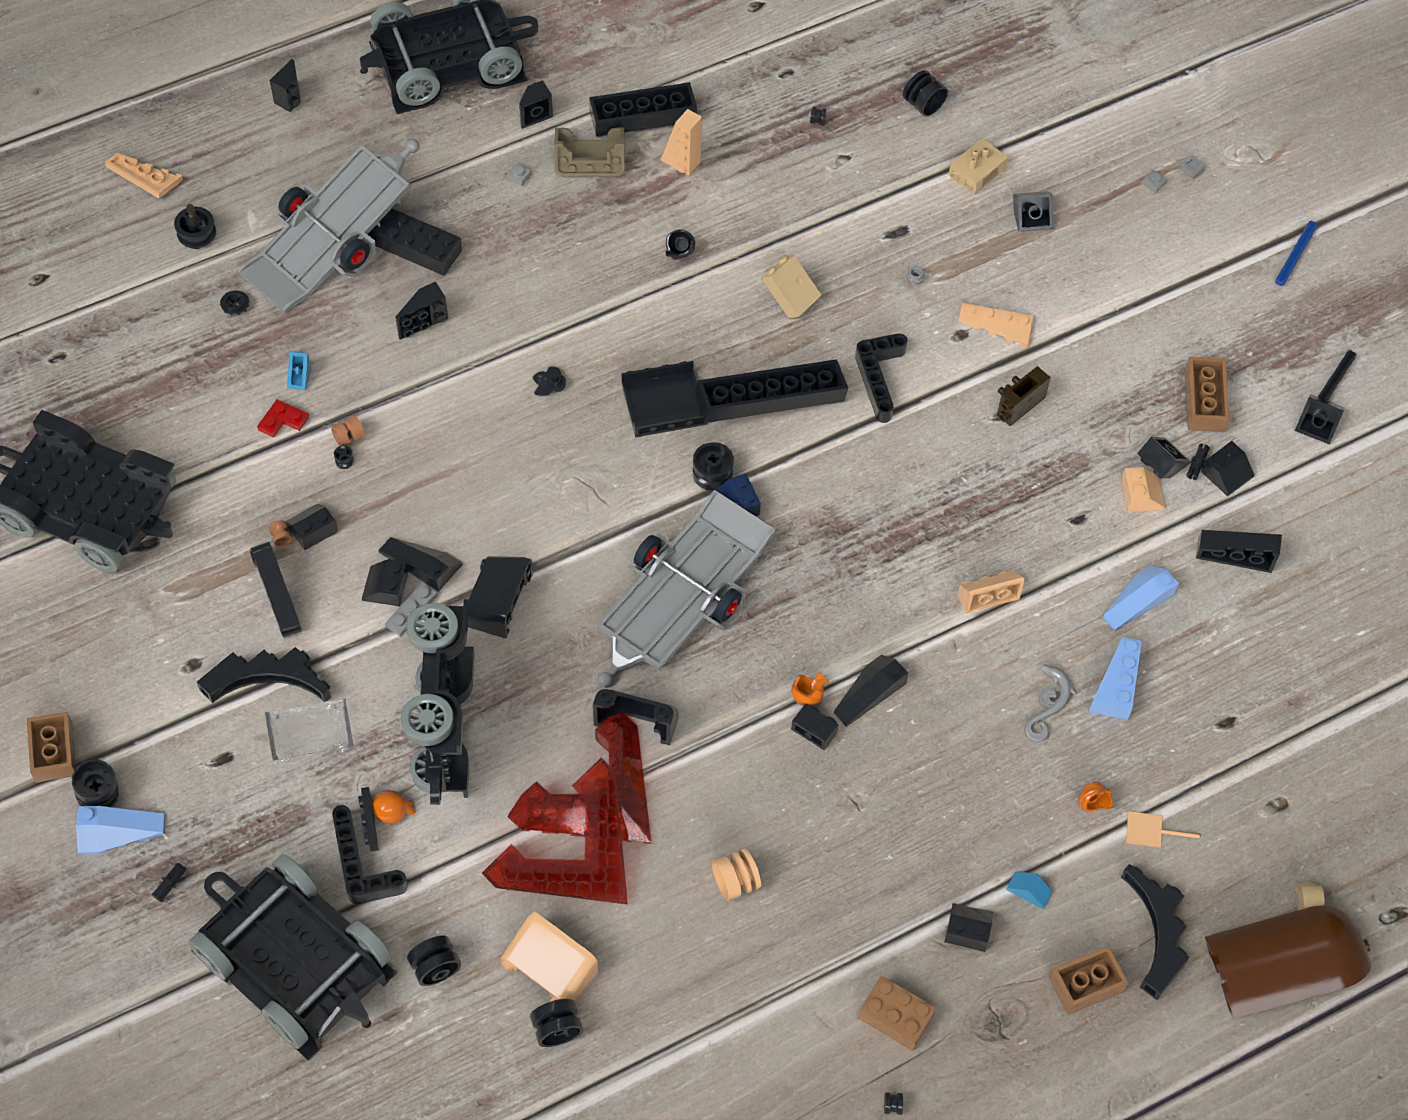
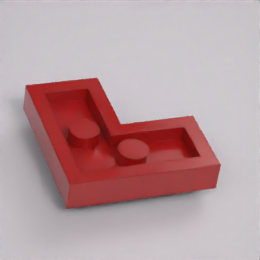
(280, 414)

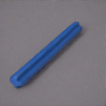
(1296, 253)

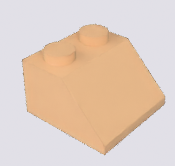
(1142, 490)

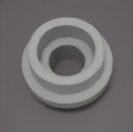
(915, 275)

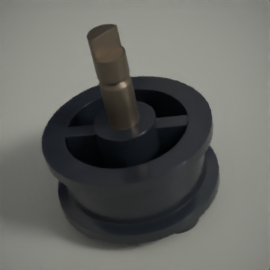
(195, 227)

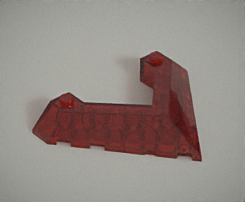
(567, 812)
(595, 878)

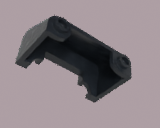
(497, 593)
(612, 703)

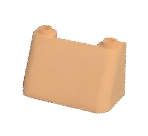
(550, 958)

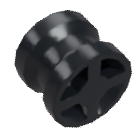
(818, 115)
(342, 452)
(893, 1103)

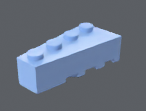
(1118, 685)

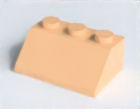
(990, 591)

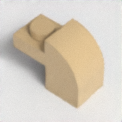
(1309, 895)

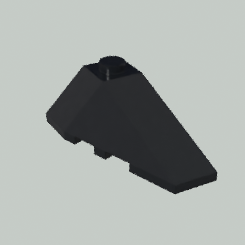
(425, 563)
(872, 686)

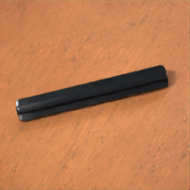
(1337, 375)

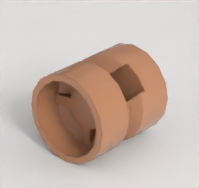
(348, 431)

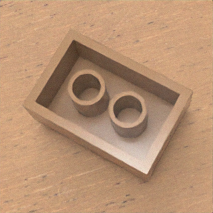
(51, 747)
(1088, 980)
(896, 1013)

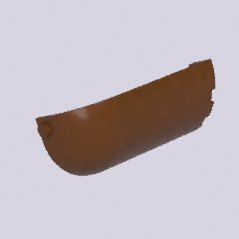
(1288, 959)

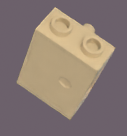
(978, 166)
(791, 286)

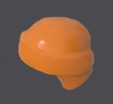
(808, 690)
(1095, 797)
(391, 807)

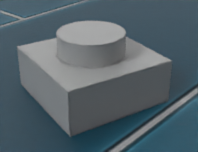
(1192, 166)
(518, 174)
(1154, 181)

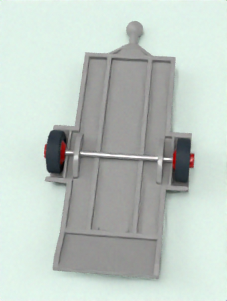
(328, 227)
(678, 596)

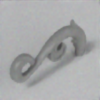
(1051, 707)

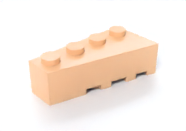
(684, 144)

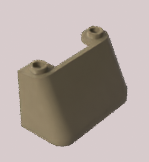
(589, 157)

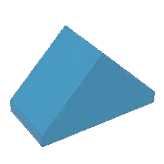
(298, 370)
(1030, 888)

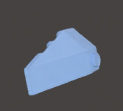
(1142, 594)
(109, 827)

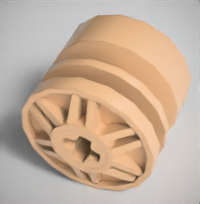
(740, 873)

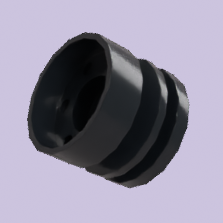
(925, 93)
(92, 776)

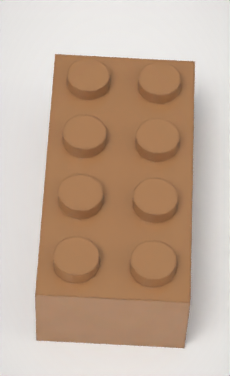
(1206, 394)

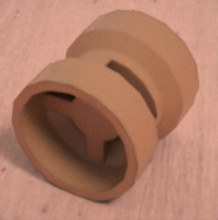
(280, 533)

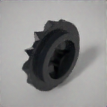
(234, 296)

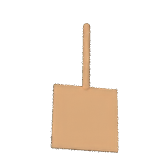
(1147, 830)

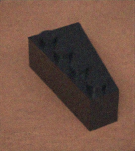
(1240, 549)

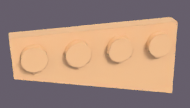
(144, 175)
(1001, 322)

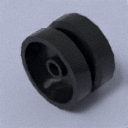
(712, 465)
(434, 960)
(556, 1022)

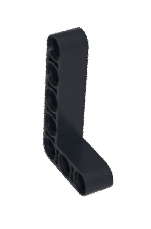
(867, 357)
(275, 587)
(353, 862)

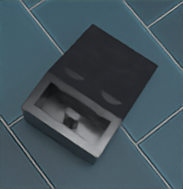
(422, 311)

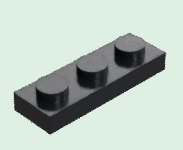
(367, 819)

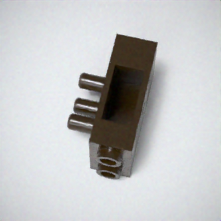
(1023, 395)

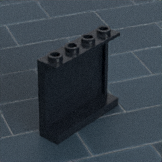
(662, 398)

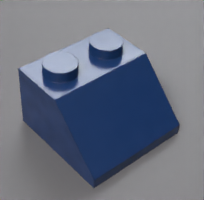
(742, 493)

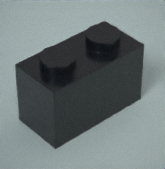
(815, 726)

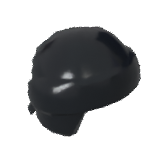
(679, 244)

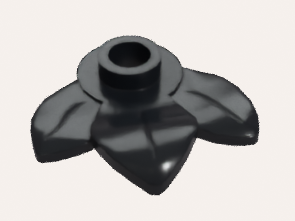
(549, 381)

